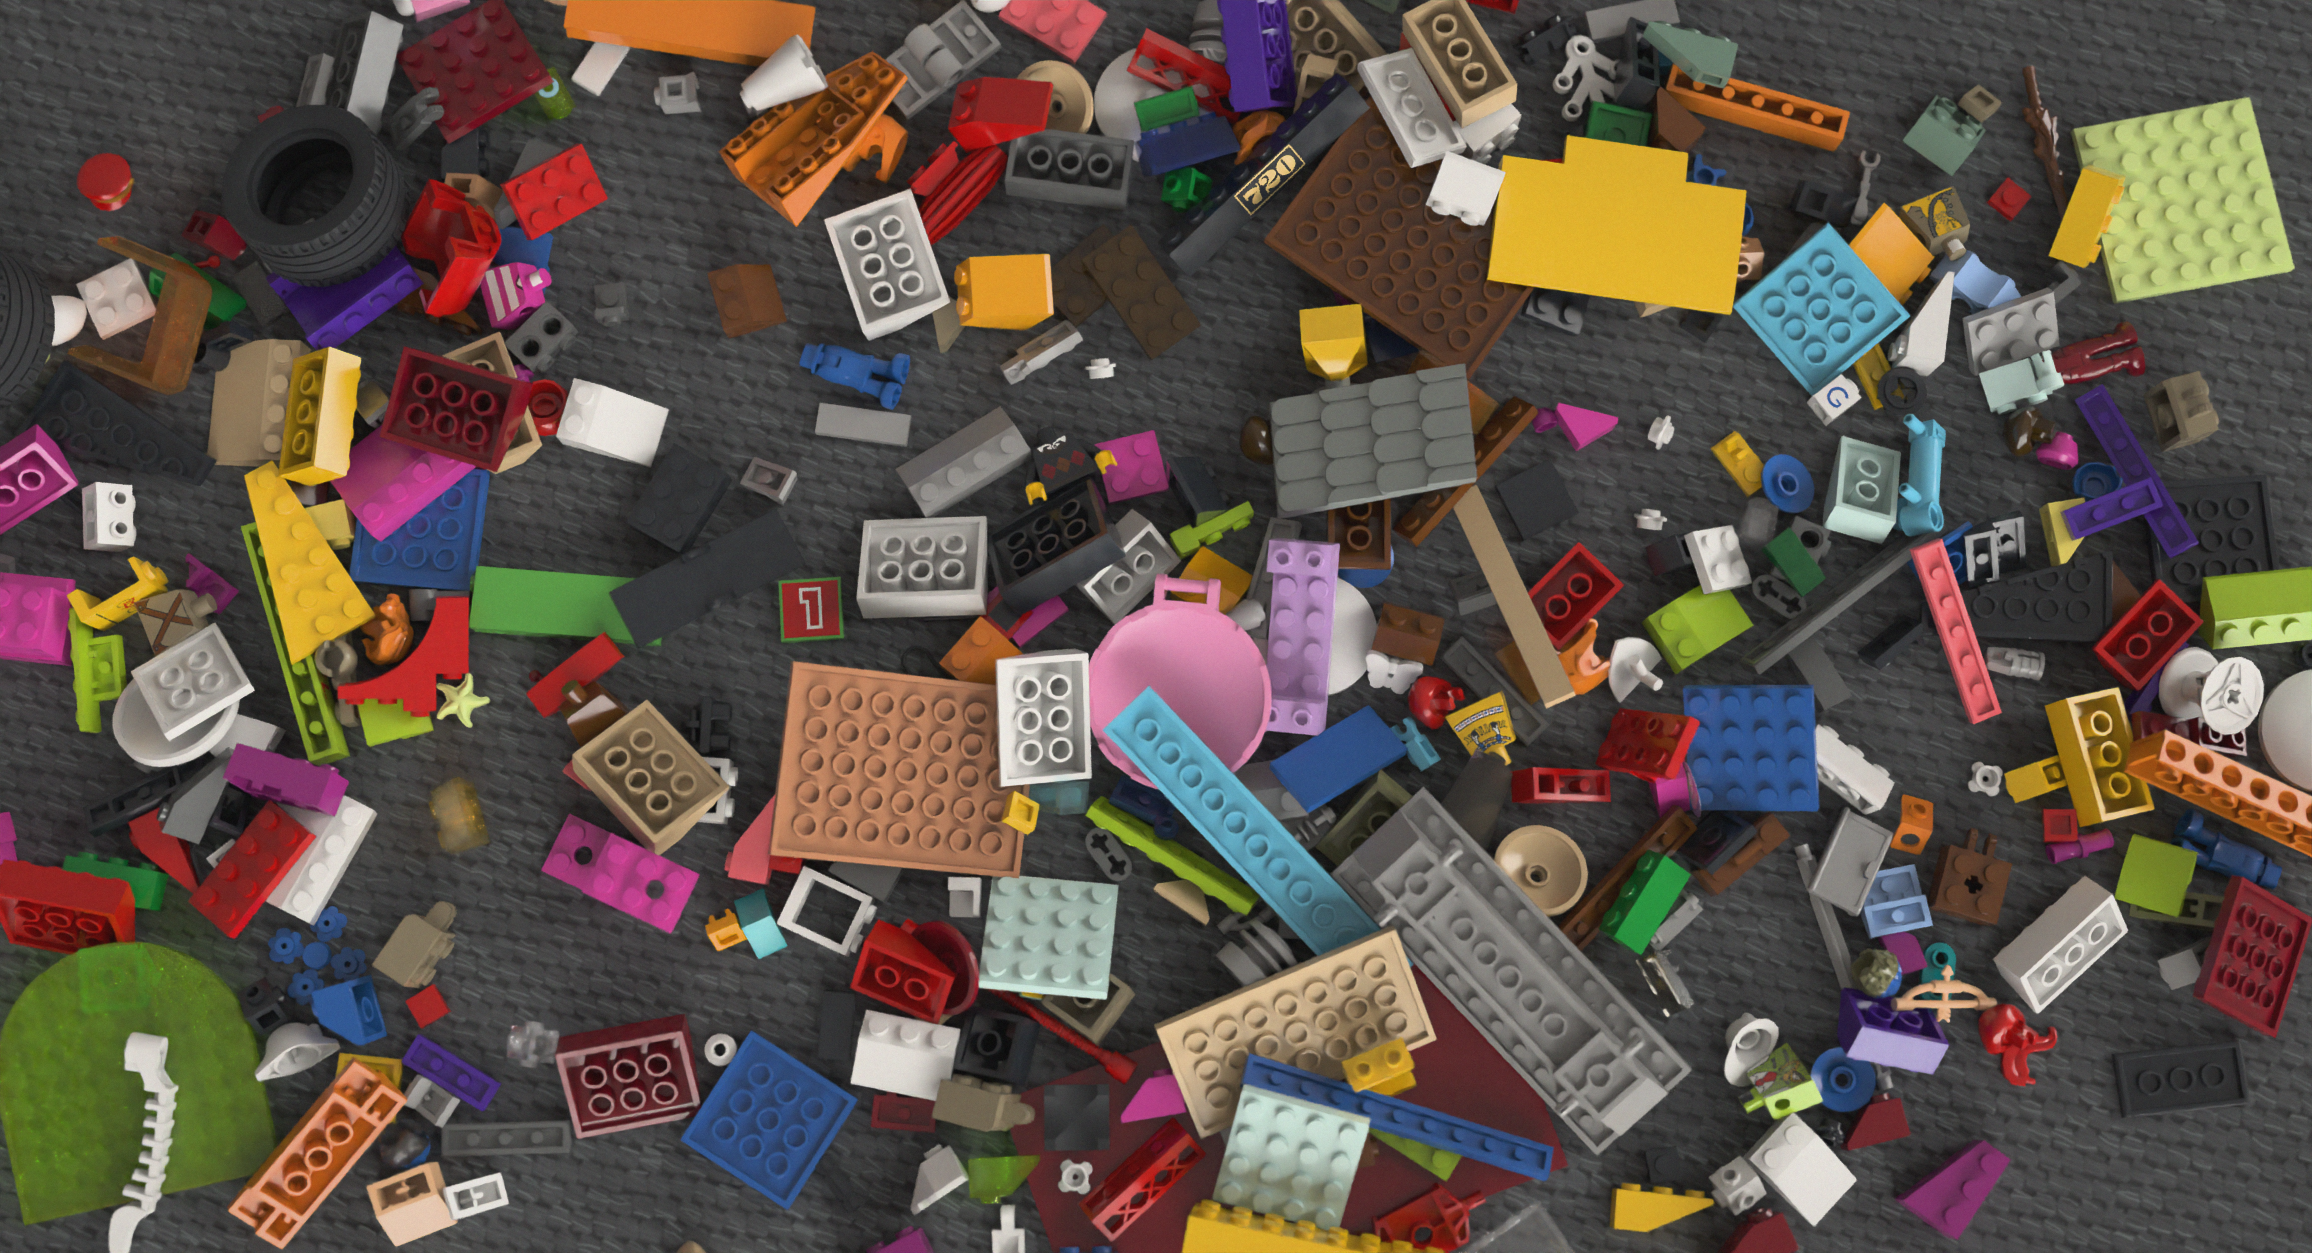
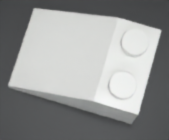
(1924, 338)
(611, 423)
(1800, 1167)

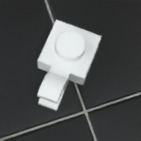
(1008, 1238)

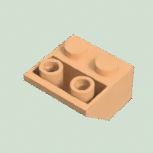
(411, 1203)

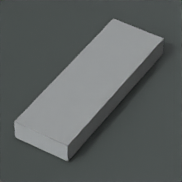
(1612, 21)
(863, 424)

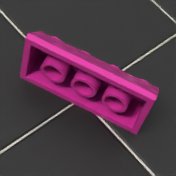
(31, 476)

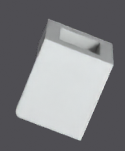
(965, 896)

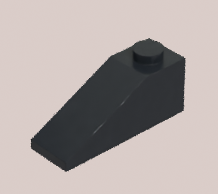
(1637, 68)

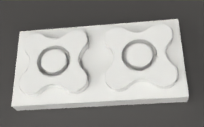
(1411, 107)

